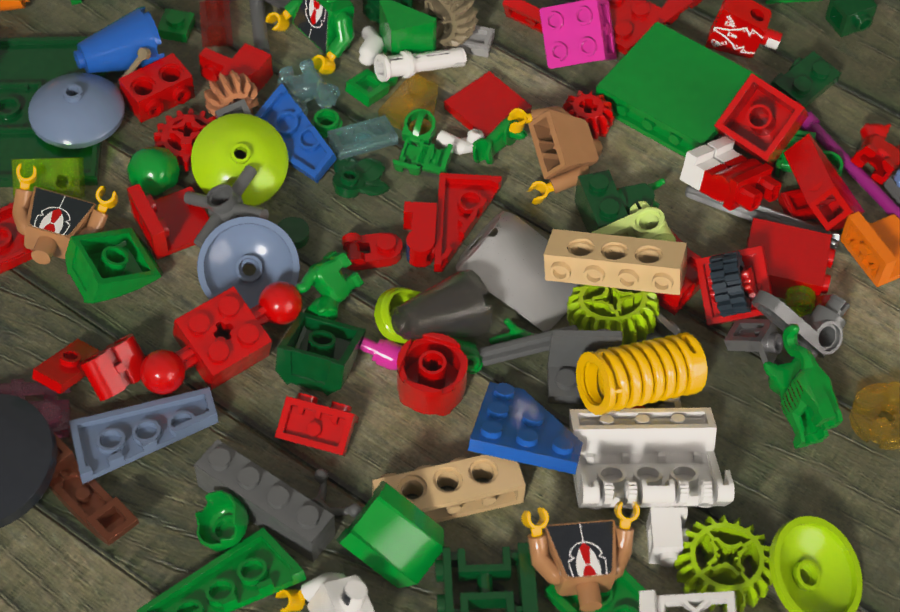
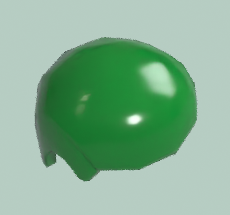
(153, 169)
(221, 521)

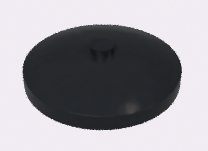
(26, 457)

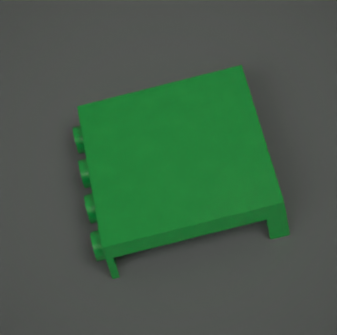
(672, 89)

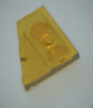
(411, 95)

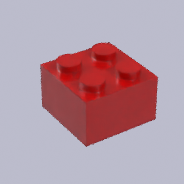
(761, 120)

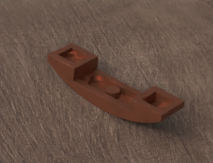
(89, 502)

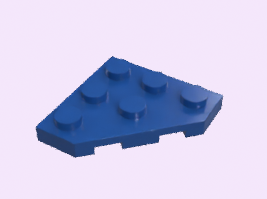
(523, 431)

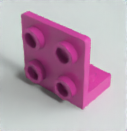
(578, 33)

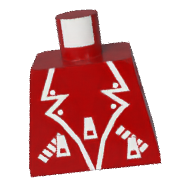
(742, 28)

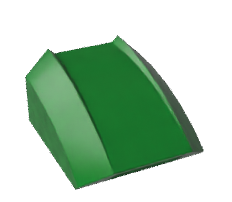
(110, 264)
(394, 537)

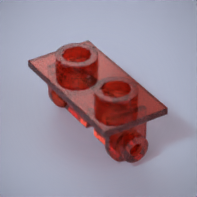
(215, 23)

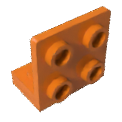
(874, 246)

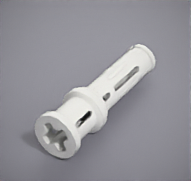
(407, 64)

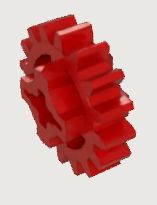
(181, 133)

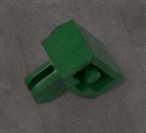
(603, 203)

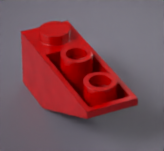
(821, 184)

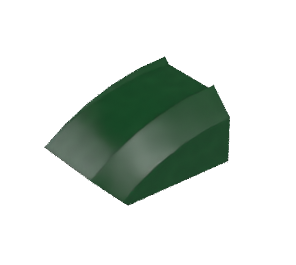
(318, 353)

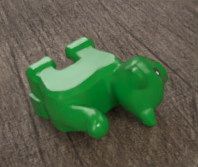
(330, 283)

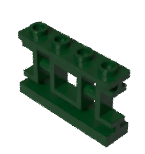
(485, 575)

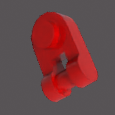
(384, 250)

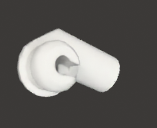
(371, 46)
(460, 145)

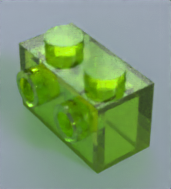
(53, 174)

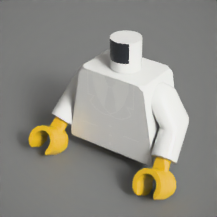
(329, 594)

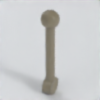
(143, 54)

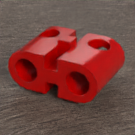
(114, 367)

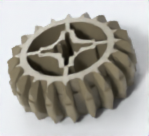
(454, 20)

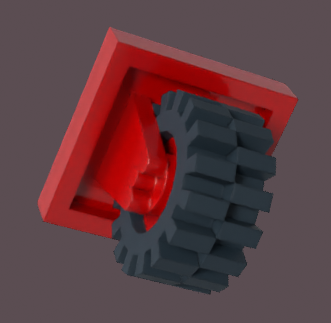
(731, 283)

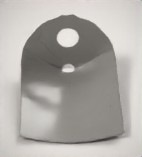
(515, 271)

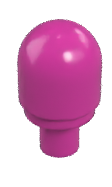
(384, 352)

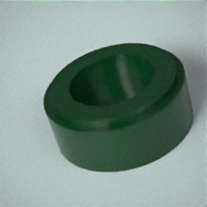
(296, 229)

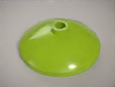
(216, 164)
(815, 567)

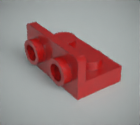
(315, 424)

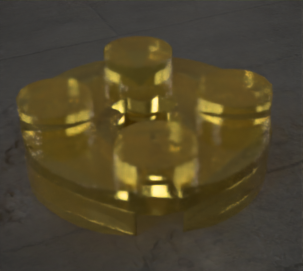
(865, 412)

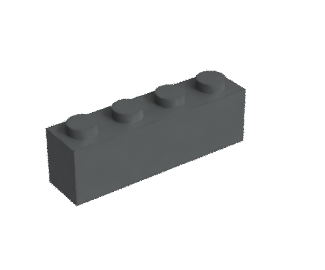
(267, 499)

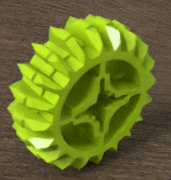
(615, 310)
(725, 550)

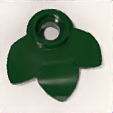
(359, 177)

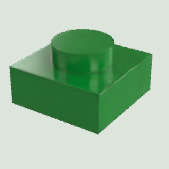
(176, 25)

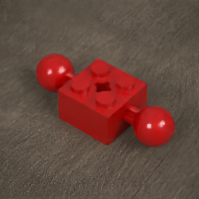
(215, 357)

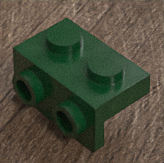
(807, 79)

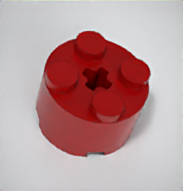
(432, 374)

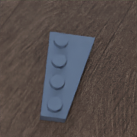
(132, 432)

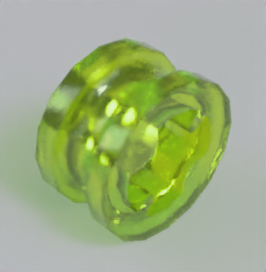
(800, 300)

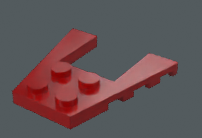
(635, 17)

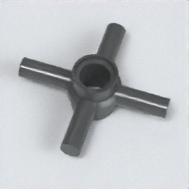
(225, 203)

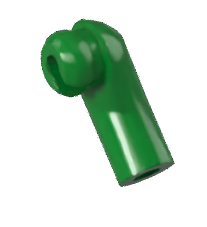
(473, 356)

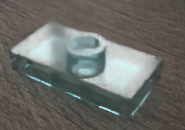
(362, 137)

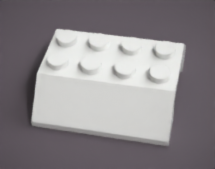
(649, 459)

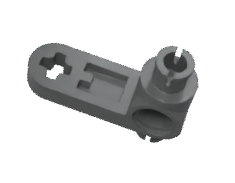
(818, 331)

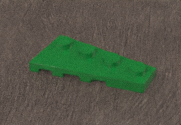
(233, 579)

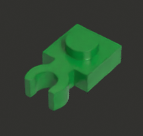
(368, 88)

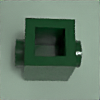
(850, 15)

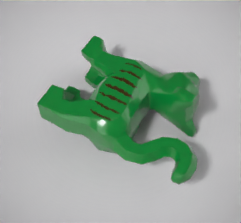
(804, 392)

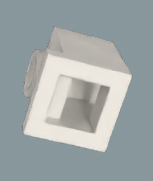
(666, 534)

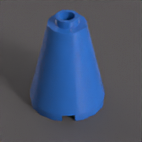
(118, 43)

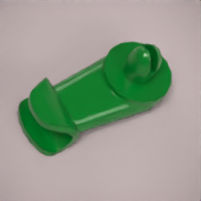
(498, 139)

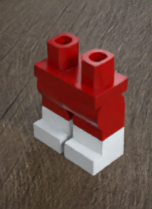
(729, 175)

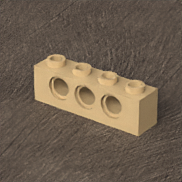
(615, 261)
(469, 496)

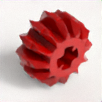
(592, 109)

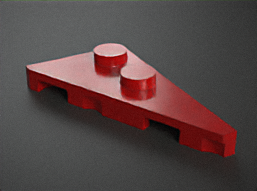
(460, 206)

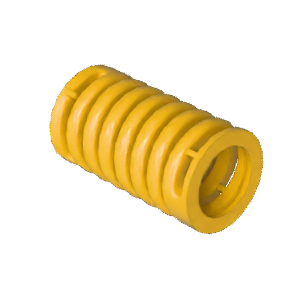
(641, 373)

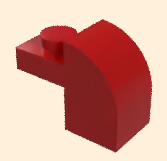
(248, 60)

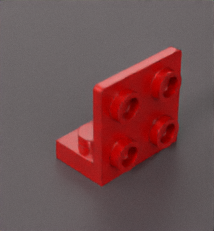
(166, 221)

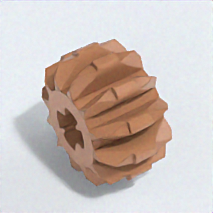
(230, 90)

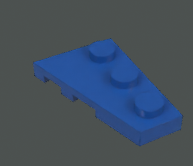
(304, 144)

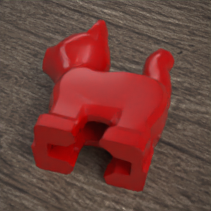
(877, 152)

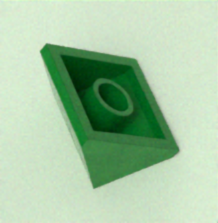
(405, 29)

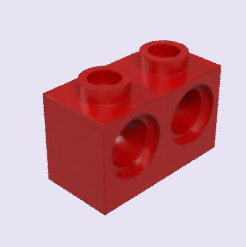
(157, 87)

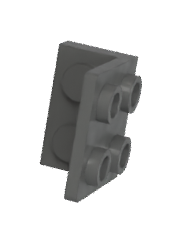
(565, 351)

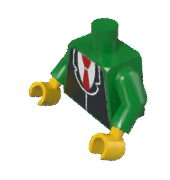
(324, 23)

